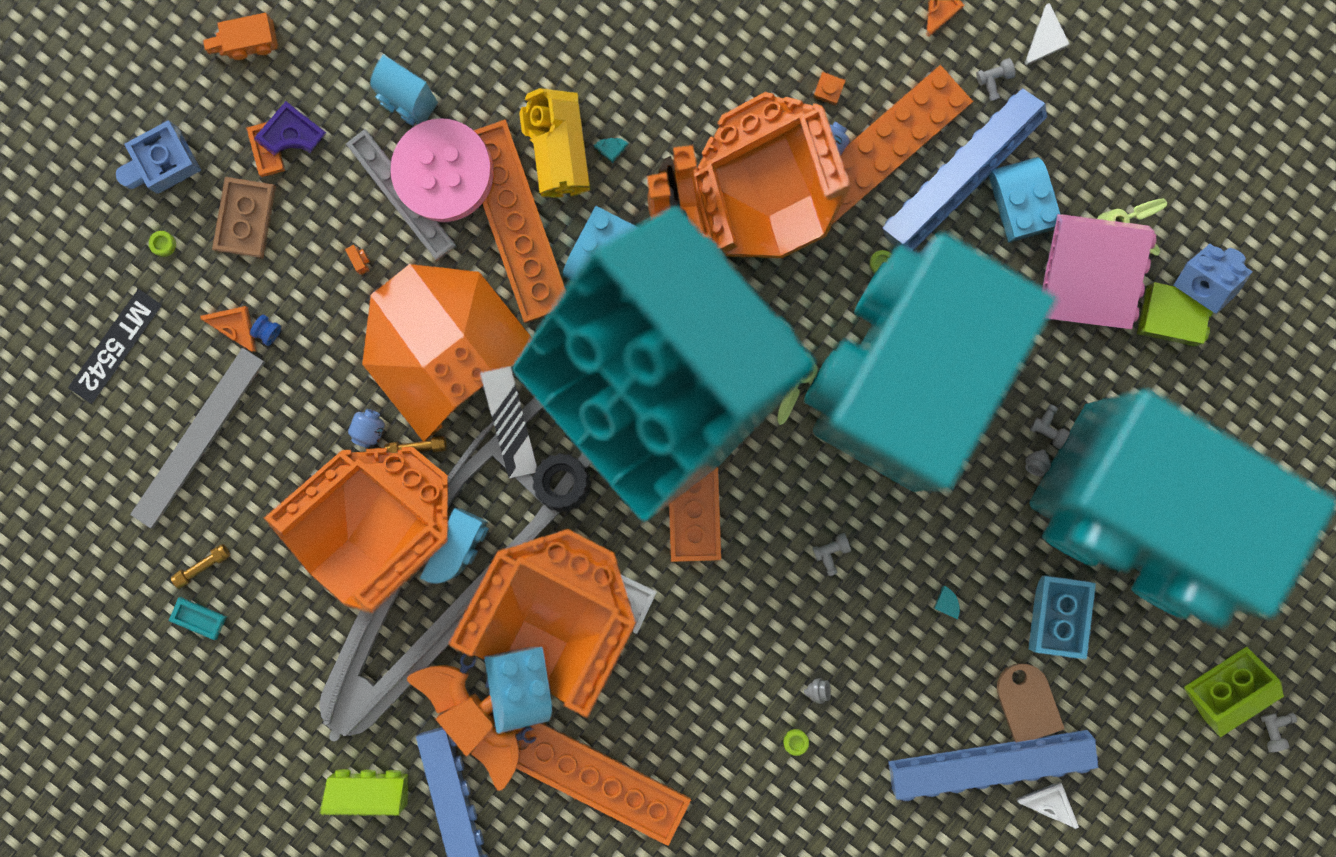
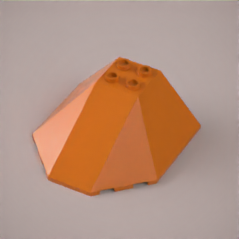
(770, 178)
(434, 337)
(366, 522)
(556, 597)

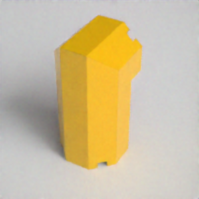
(557, 135)

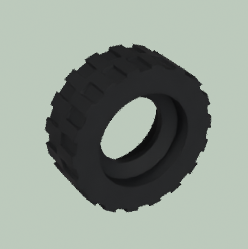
(556, 464)

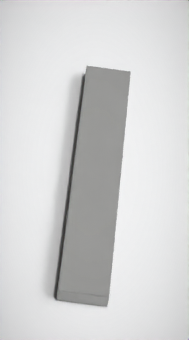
(379, 168)

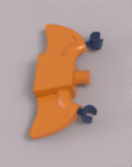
(470, 720)

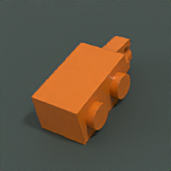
(243, 37)

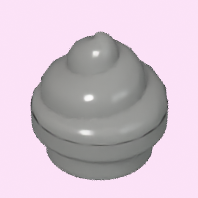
(1038, 463)
(818, 691)

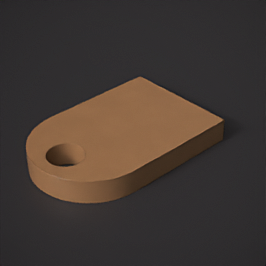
(1028, 705)

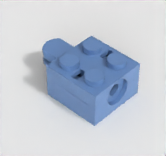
(158, 159)
(1214, 277)

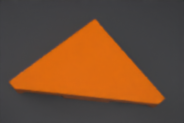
(940, 12)
(234, 324)

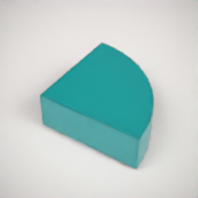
(611, 147)
(947, 603)

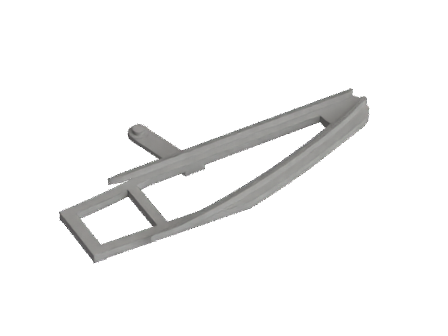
(351, 700)

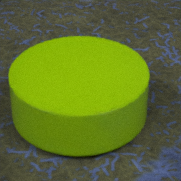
(162, 243)
(877, 259)
(796, 742)

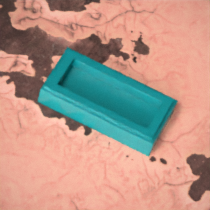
(197, 618)

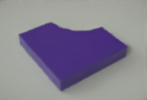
(289, 130)

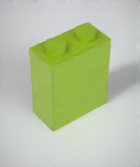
(1173, 316)

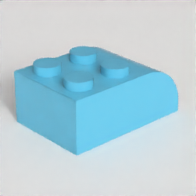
(402, 91)
(1024, 198)
(599, 230)
(463, 535)
(1062, 617)
(518, 688)

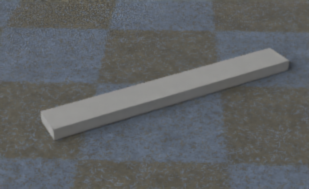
(197, 438)

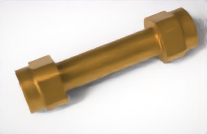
(436, 444)
(217, 555)

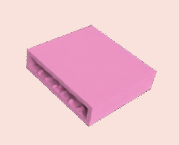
(1098, 270)

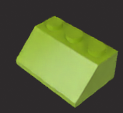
(1234, 691)
(365, 793)

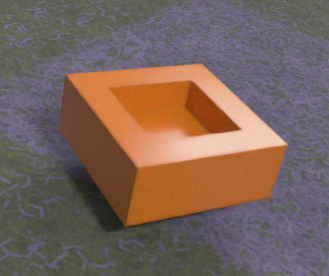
(829, 88)
(358, 258)

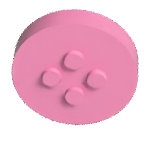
(442, 170)

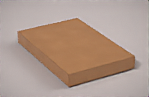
(244, 217)

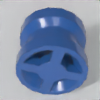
(265, 330)

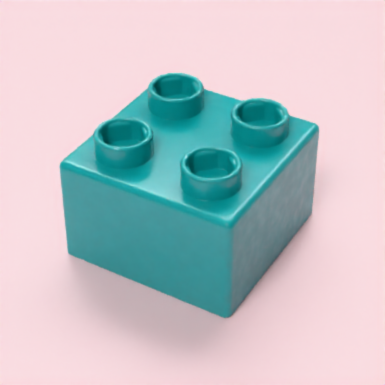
(660, 361)
(931, 365)
(1181, 506)

